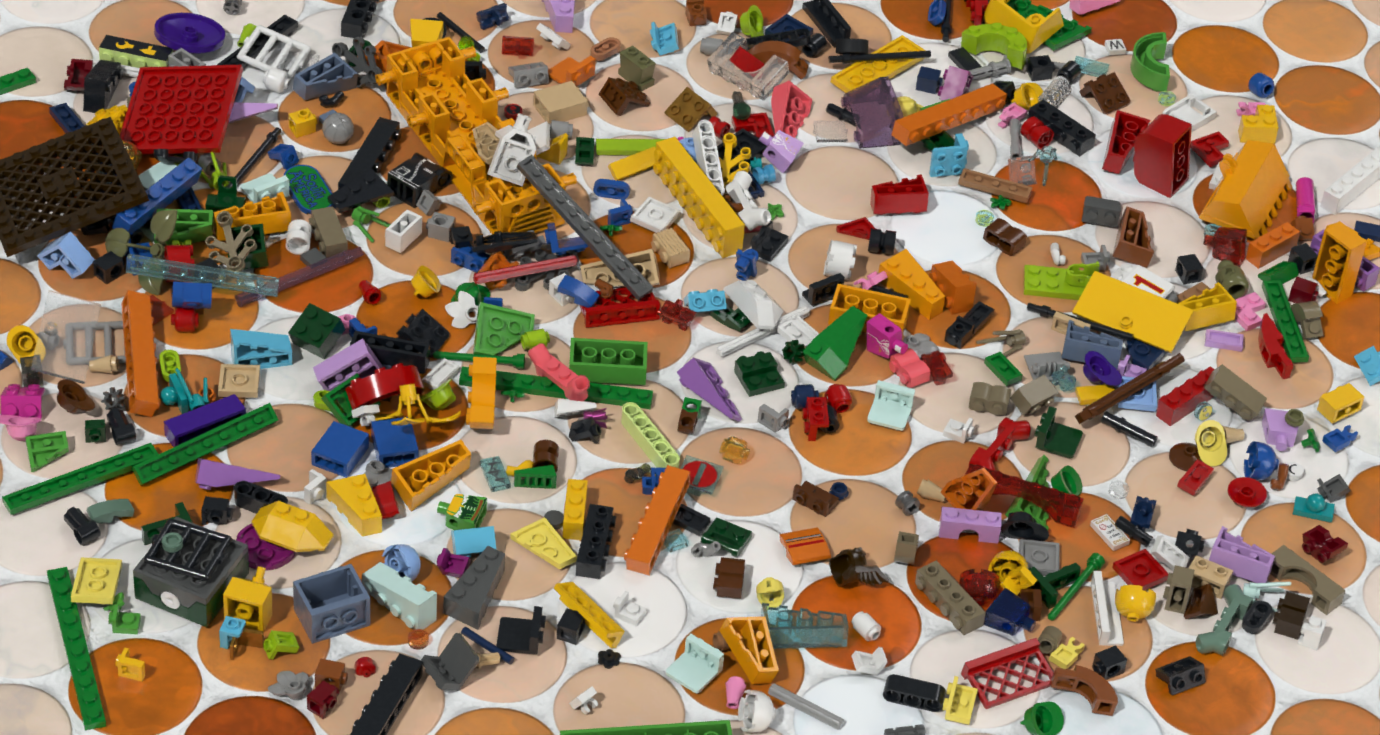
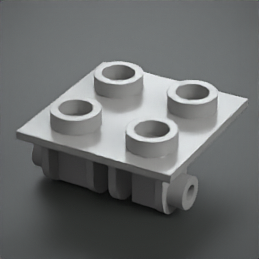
(1045, 364)

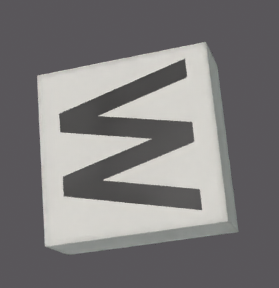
(1115, 47)

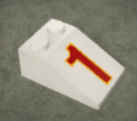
(1143, 279)

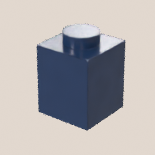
(928, 80)

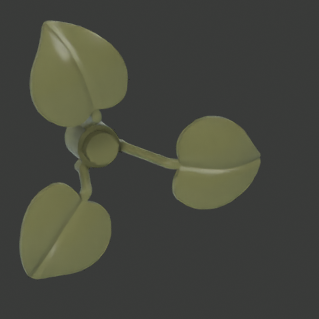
(163, 226)

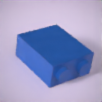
(393, 443)
(340, 449)

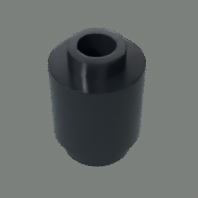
(816, 45)
(1070, 70)
(833, 421)

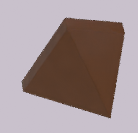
(1201, 603)

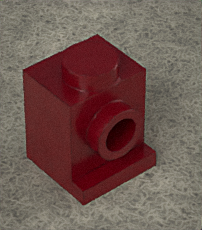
(322, 699)

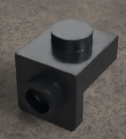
(461, 236)
(585, 428)

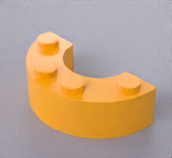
(483, 393)

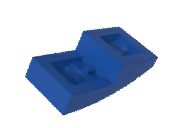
(580, 291)

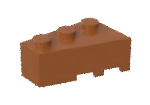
(1132, 238)

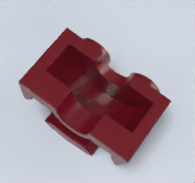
(77, 72)
(1321, 544)

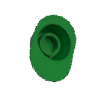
(474, 290)
(1067, 481)
(1043, 719)

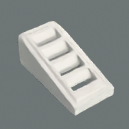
(571, 407)

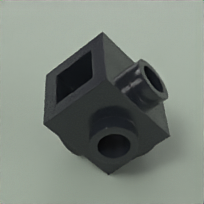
(1183, 537)

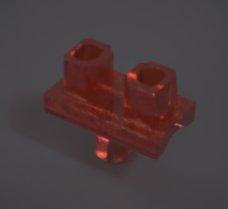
(517, 45)
(676, 312)
(938, 367)

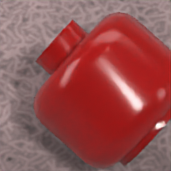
(365, 667)

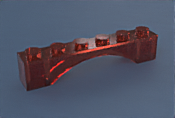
(1061, 506)

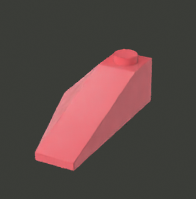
(789, 107)

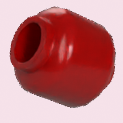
(185, 319)
(838, 397)

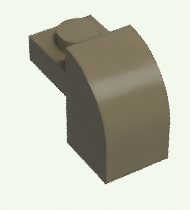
(1309, 316)
(906, 547)

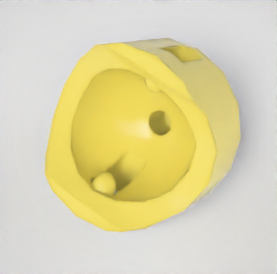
(769, 589)

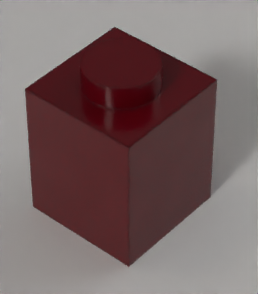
(1303, 291)

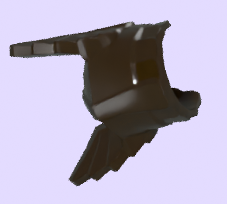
(851, 567)

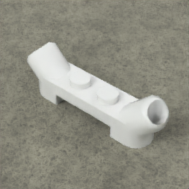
(751, 214)

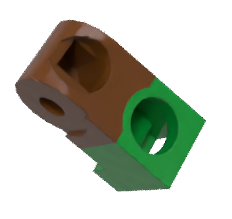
(689, 416)

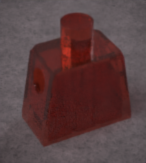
(1228, 244)

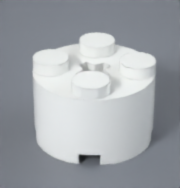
(840, 259)

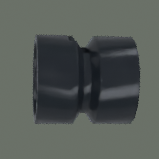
(882, 241)

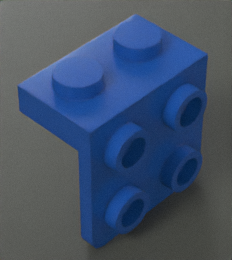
(562, 246)

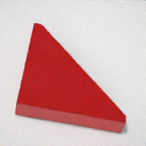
(858, 228)

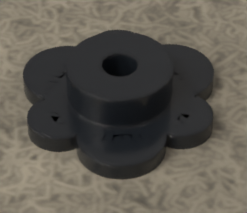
(609, 658)

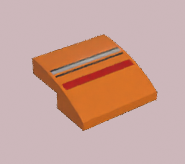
(805, 546)

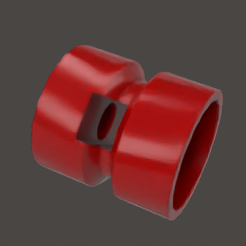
(1036, 132)

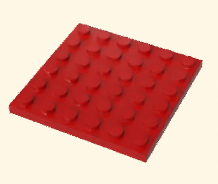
(181, 108)

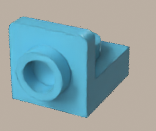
(230, 628)

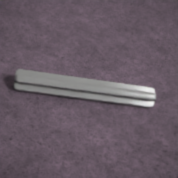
(805, 706)

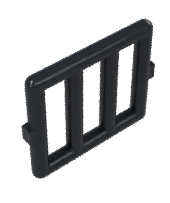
(188, 569)

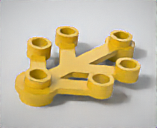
(728, 164)

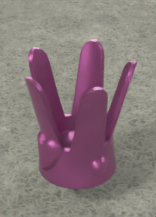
(596, 415)

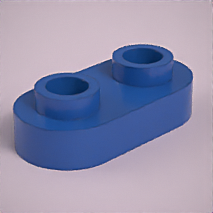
(937, 12)
(611, 189)

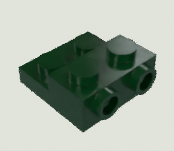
(758, 373)

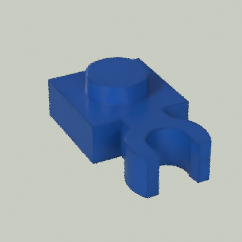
(1338, 440)

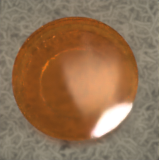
(418, 639)

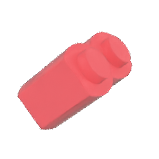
(909, 368)

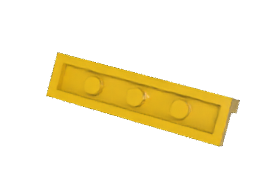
(594, 616)

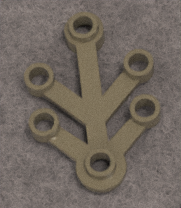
(231, 245)

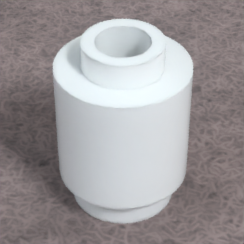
(866, 626)

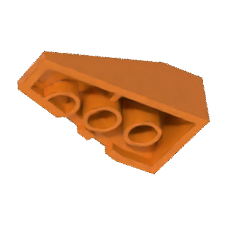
(971, 490)

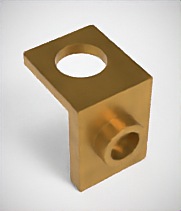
(248, 638)

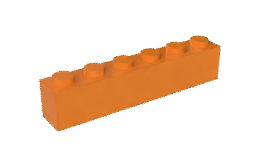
(657, 520)

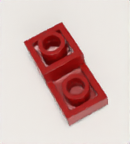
(386, 499)

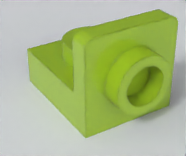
(280, 642)

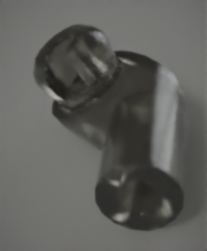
(636, 473)

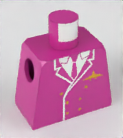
(884, 337)

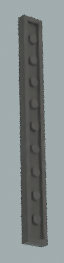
(585, 227)

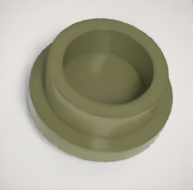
(1294, 418)

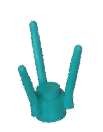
(195, 400)

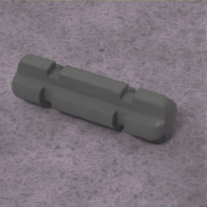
(906, 730)

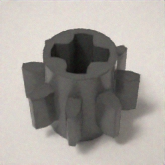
(113, 393)

